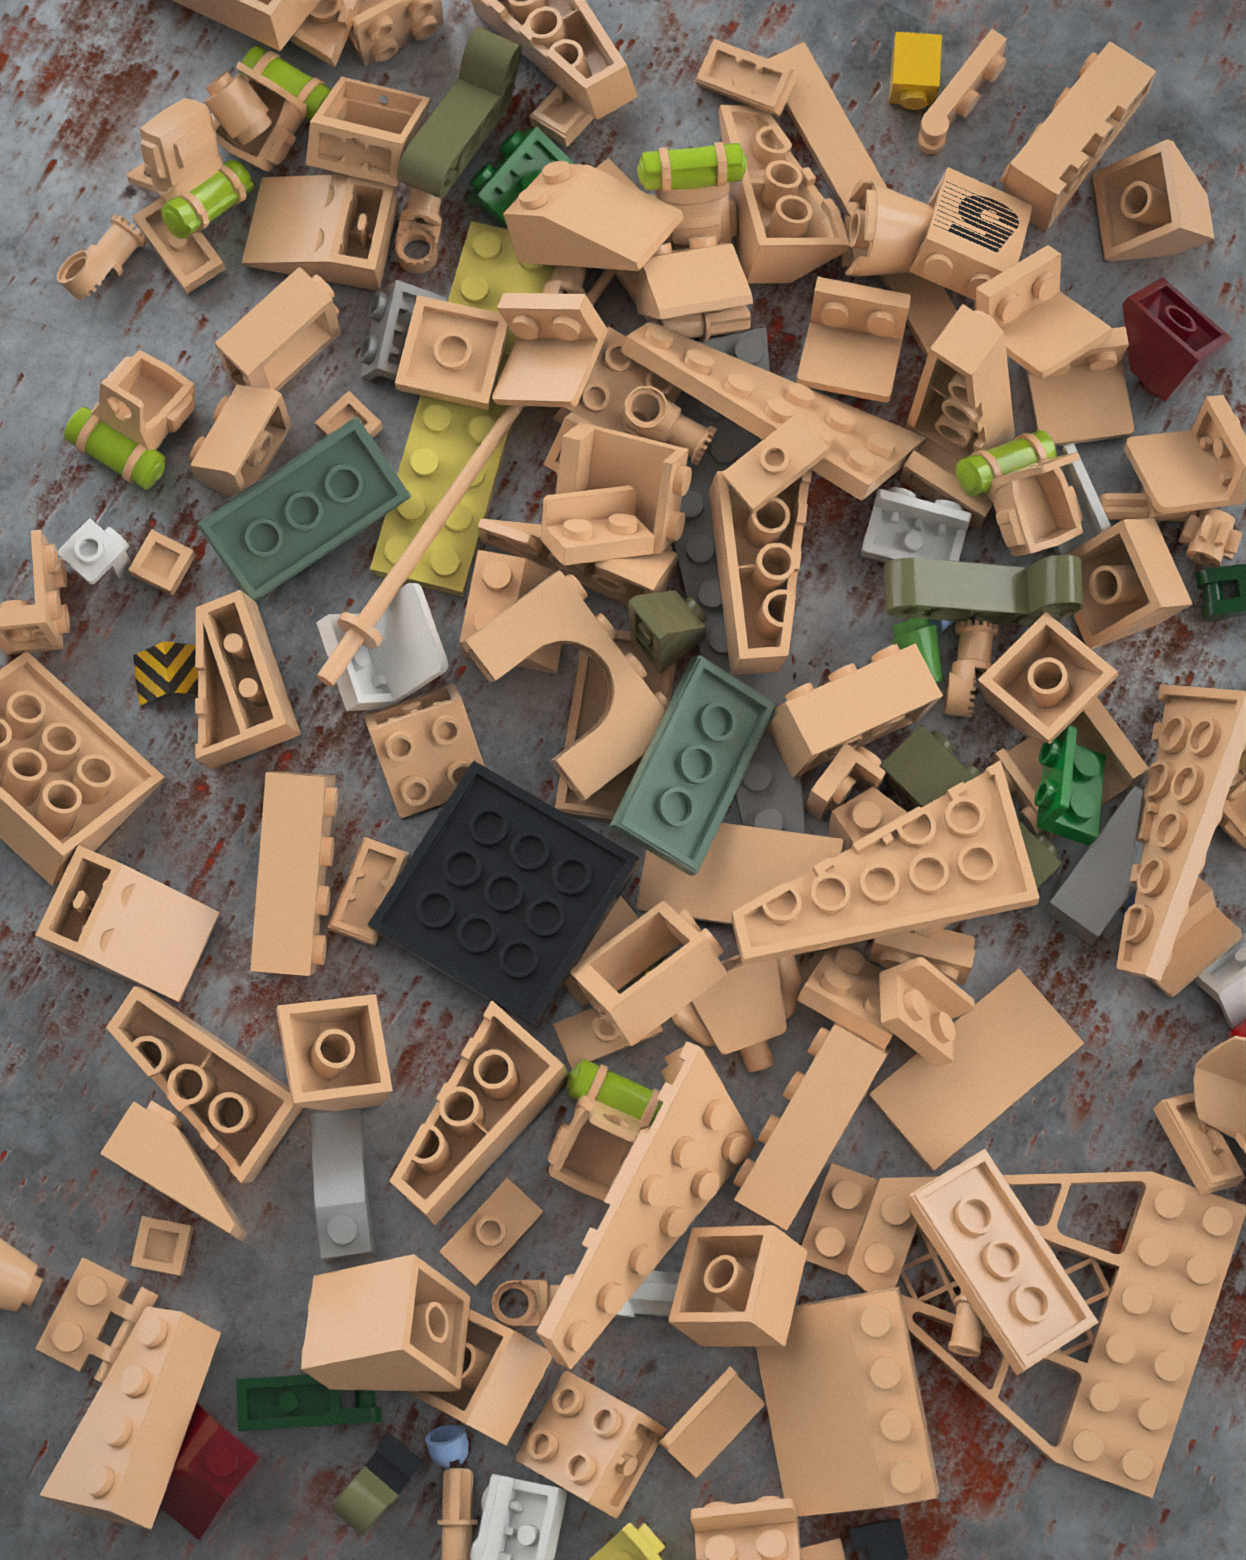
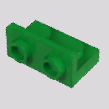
(521, 163)
(1070, 788)

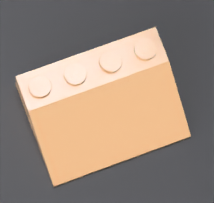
(61, 771)
(848, 1407)

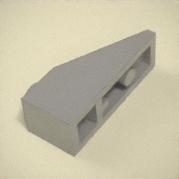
(1100, 881)
(341, 1186)

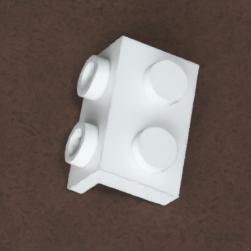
(914, 528)
(519, 1520)

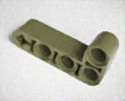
(464, 115)
(984, 591)

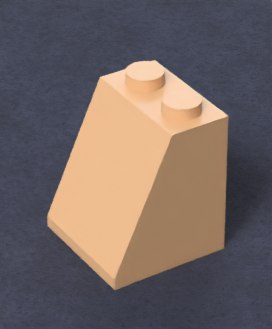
(386, 1328)

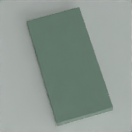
(304, 509)
(693, 765)

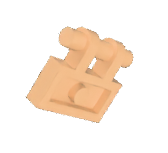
(84, 1314)

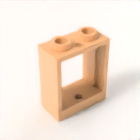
(382, 130)
(281, 333)
(661, 990)

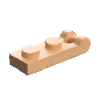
(961, 92)

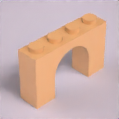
(558, 615)

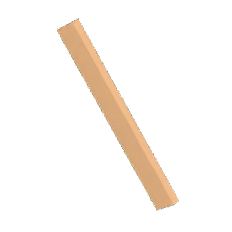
(843, 165)

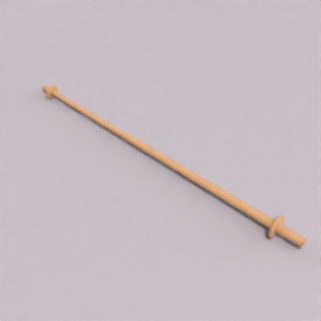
(361, 628)

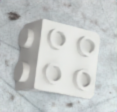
(403, 661)

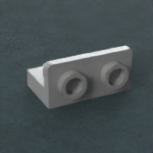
(391, 318)

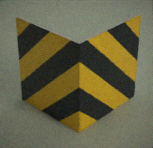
(164, 670)

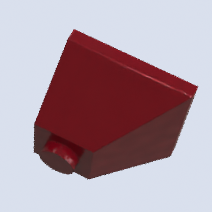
(1169, 339)
(208, 1473)

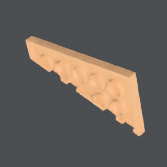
(861, 445)
(652, 1202)

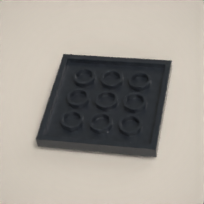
(504, 894)

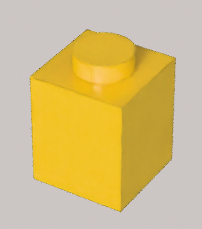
(915, 69)

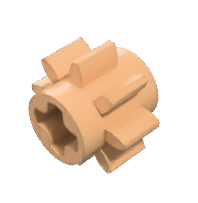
(1210, 537)

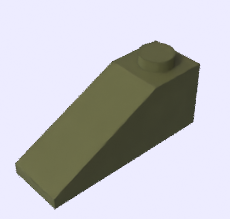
(665, 626)

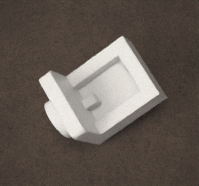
(95, 552)

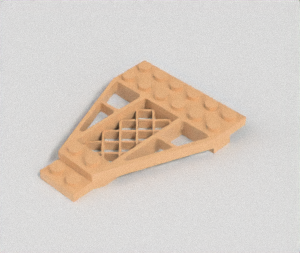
(1145, 1332)

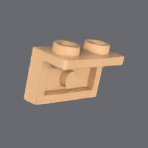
(946, 950)

